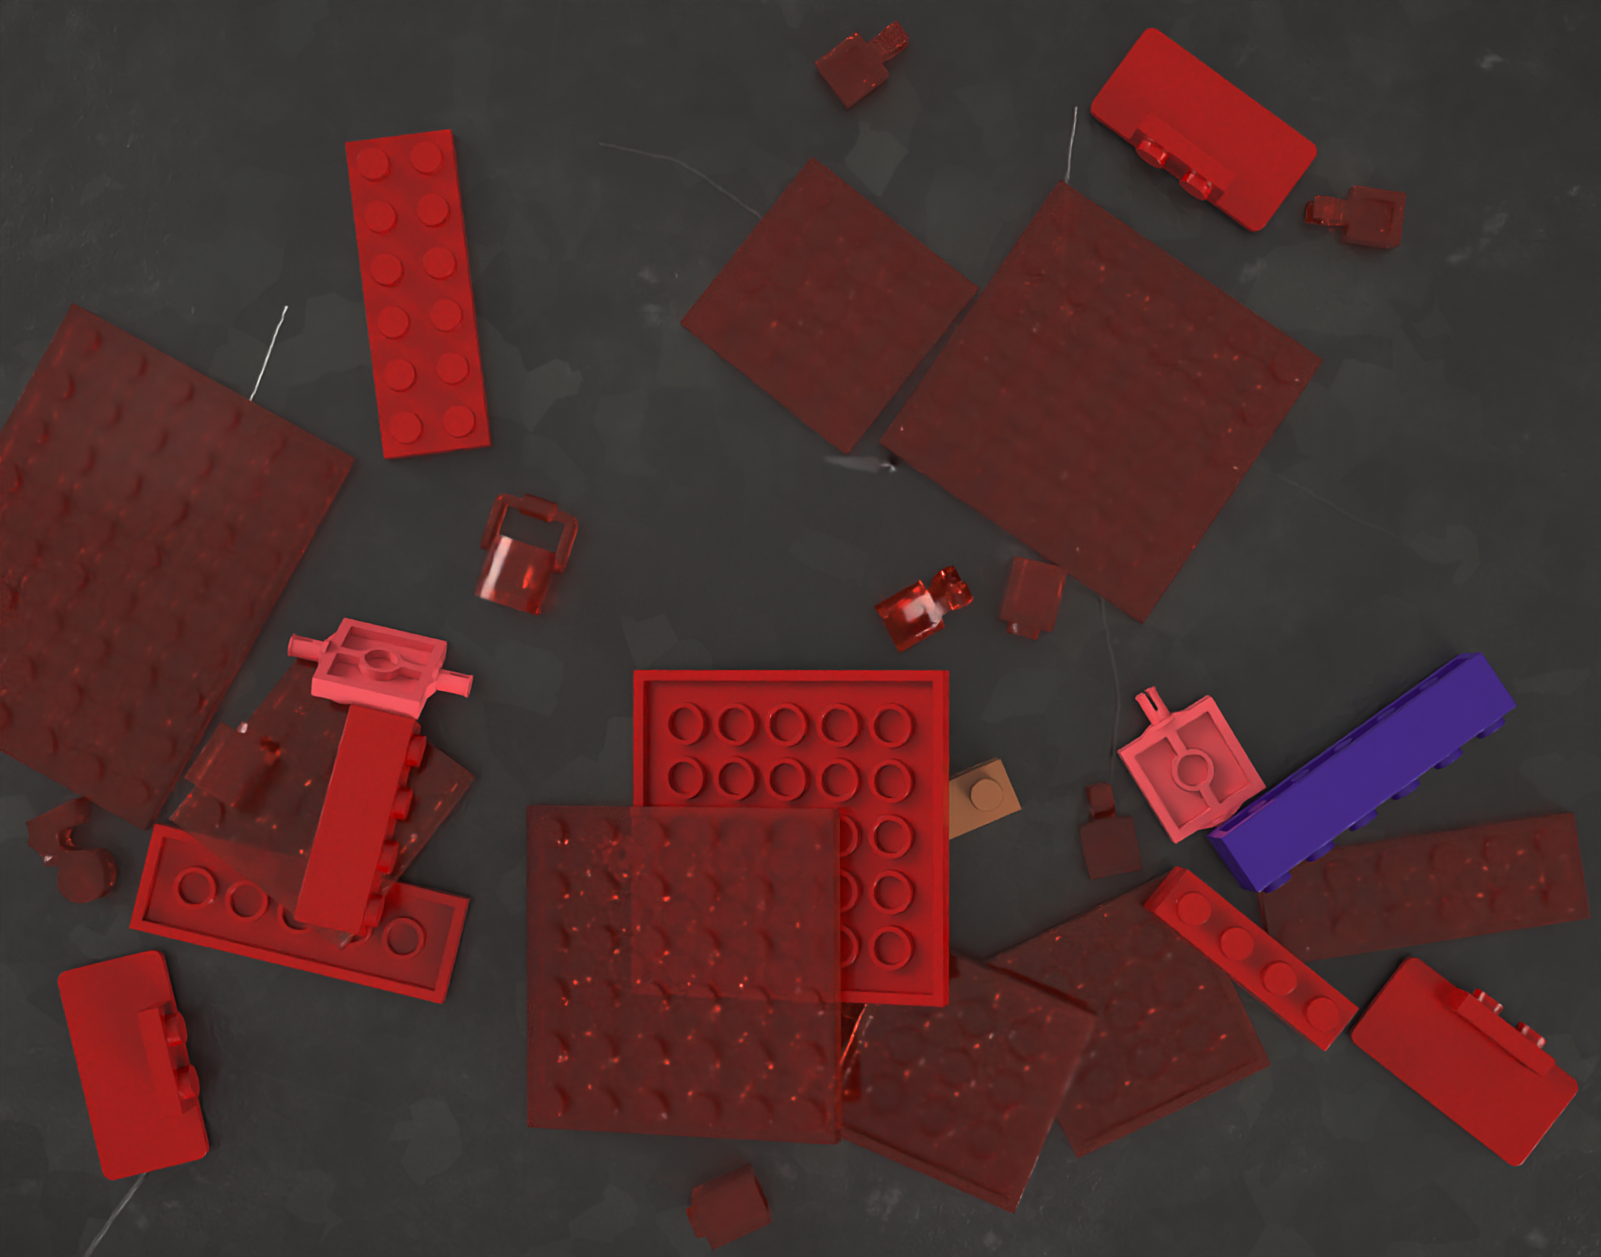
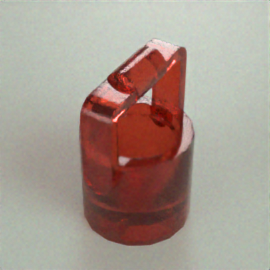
(517, 571)

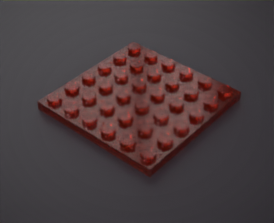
(1100, 402)
(684, 971)

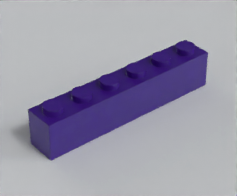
(1362, 772)

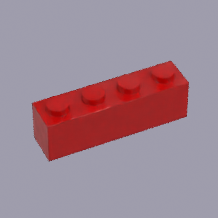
(359, 821)
(1250, 957)

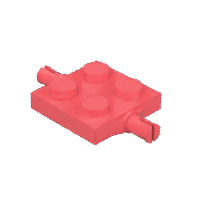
(379, 668)
(1189, 766)

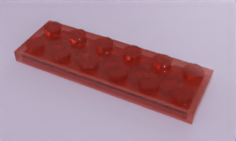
(1430, 888)

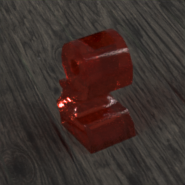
(82, 871)

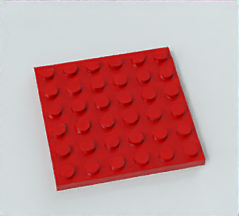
(825, 741)

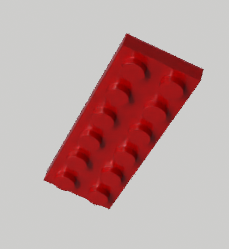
(418, 294)
(208, 903)

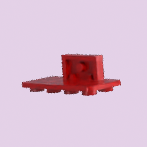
(1203, 130)
(1465, 1059)
(134, 1064)

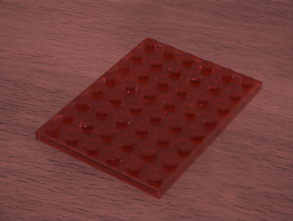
(138, 557)

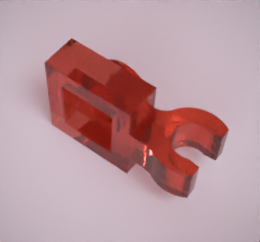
(857, 66)
(1367, 215)
(918, 610)
(1108, 841)

